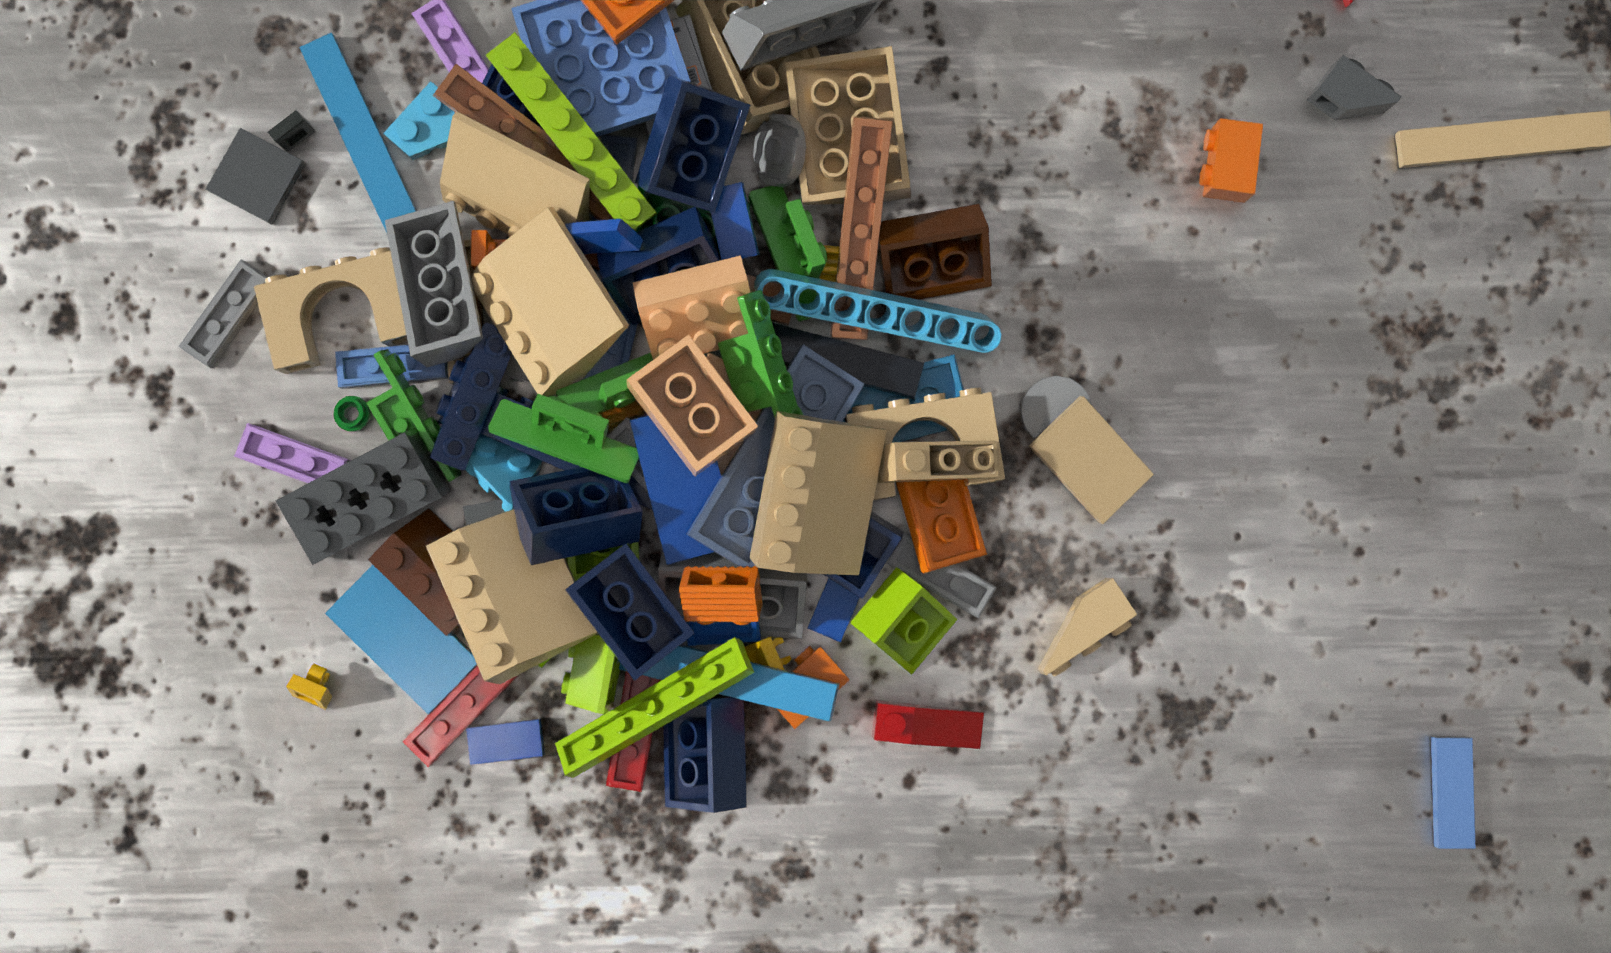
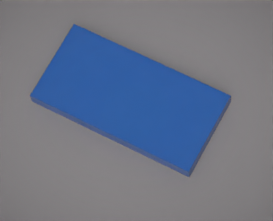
(672, 490)

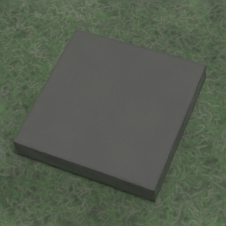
(255, 176)

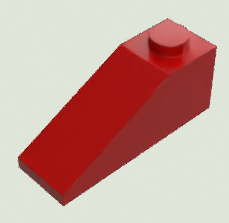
(927, 725)

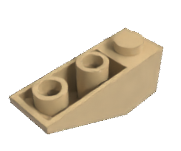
(938, 461)
(1091, 617)

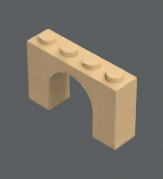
(289, 303)
(966, 418)

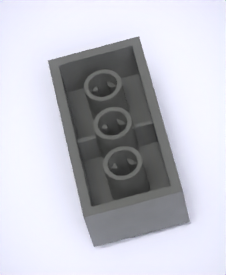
(341, 488)

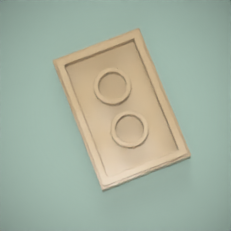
(1091, 459)

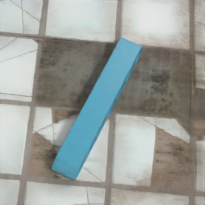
(891, 322)

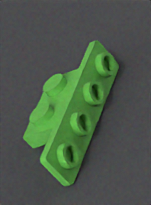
(789, 236)
(756, 361)
(605, 388)
(402, 408)
(565, 434)

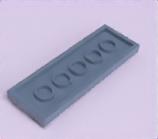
(731, 510)

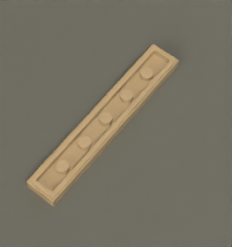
(1503, 139)

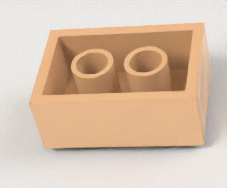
(694, 303)
(691, 405)

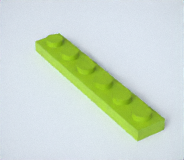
(570, 132)
(654, 707)

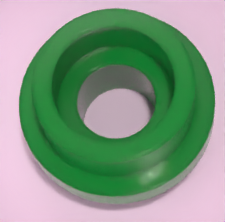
(341, 413)

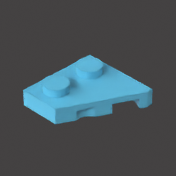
(421, 125)
(497, 465)

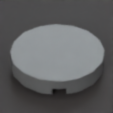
(779, 150)
(1047, 401)

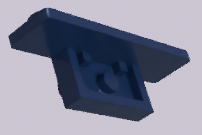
(470, 398)

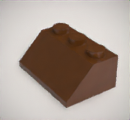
(935, 253)
(411, 570)

